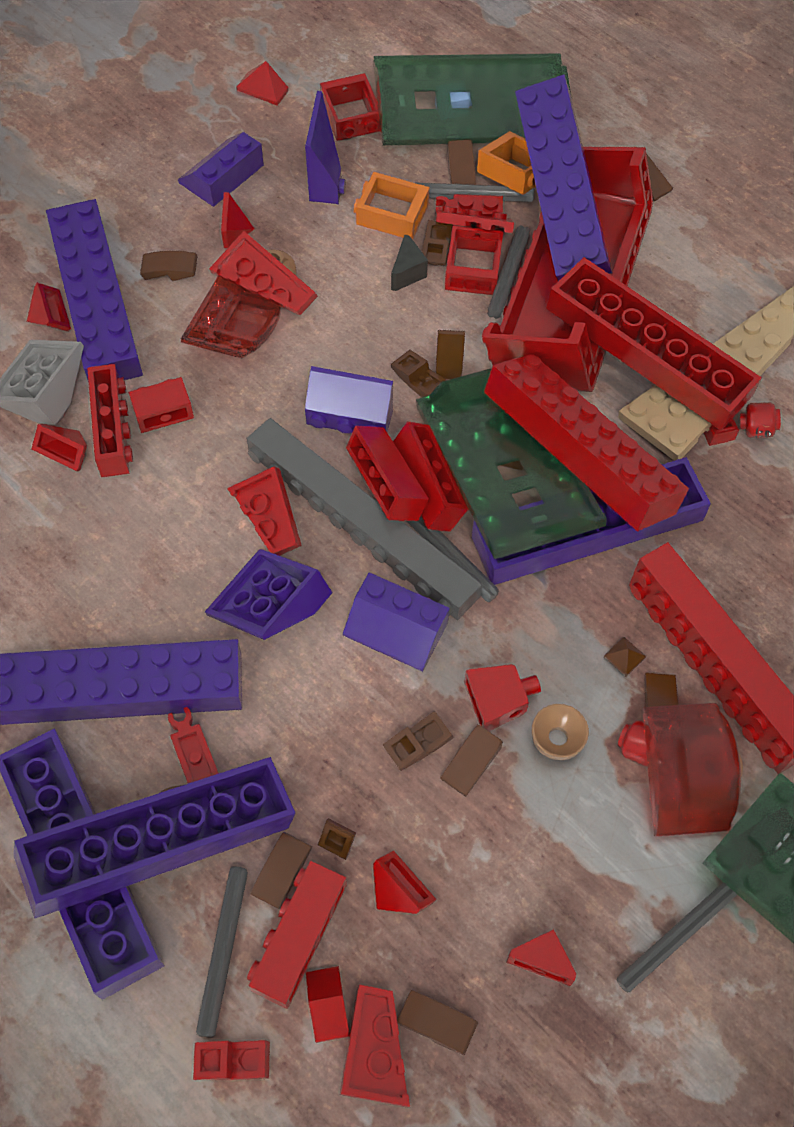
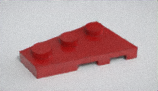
(474, 217)
(268, 508)
(373, 1053)

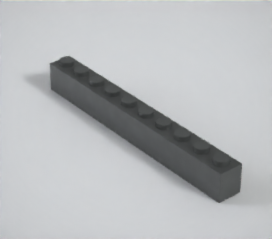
(363, 518)

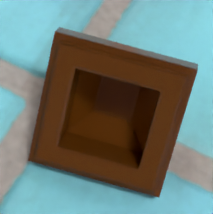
(624, 656)
(336, 838)

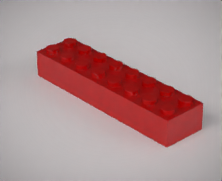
(654, 343)
(586, 441)
(718, 653)

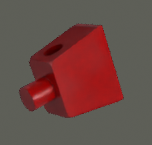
(499, 694)

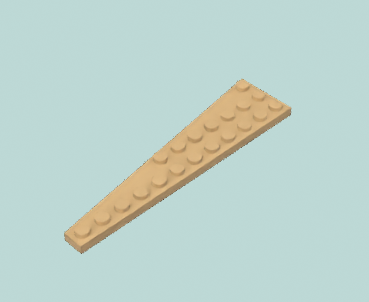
(752, 343)

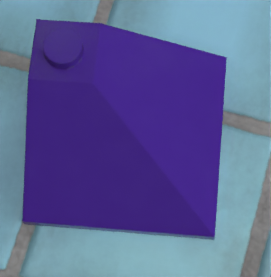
(322, 159)
(270, 595)

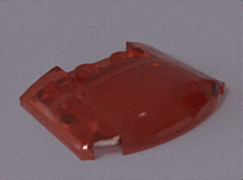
(232, 320)
(691, 769)

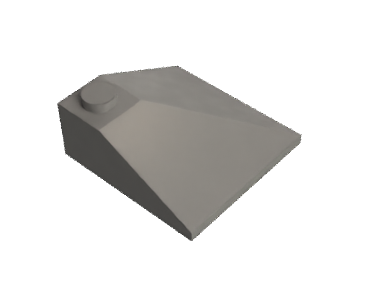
(41, 380)

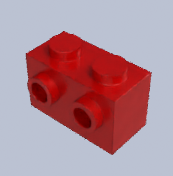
(161, 404)

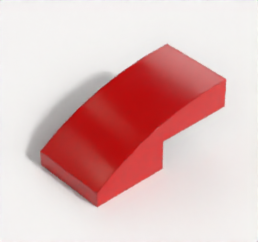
(231, 1060)

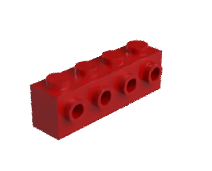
(108, 420)
(429, 466)
(387, 473)
(297, 935)

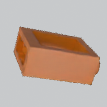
(494, 164)
(389, 221)

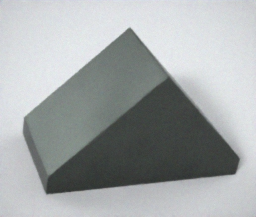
(409, 265)

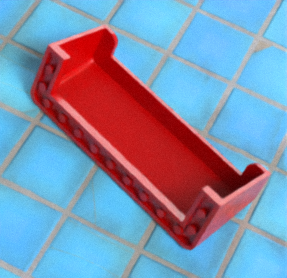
(624, 209)

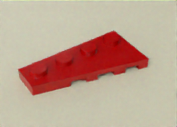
(261, 273)

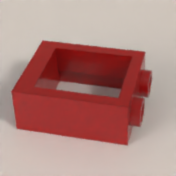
(357, 89)
(473, 279)

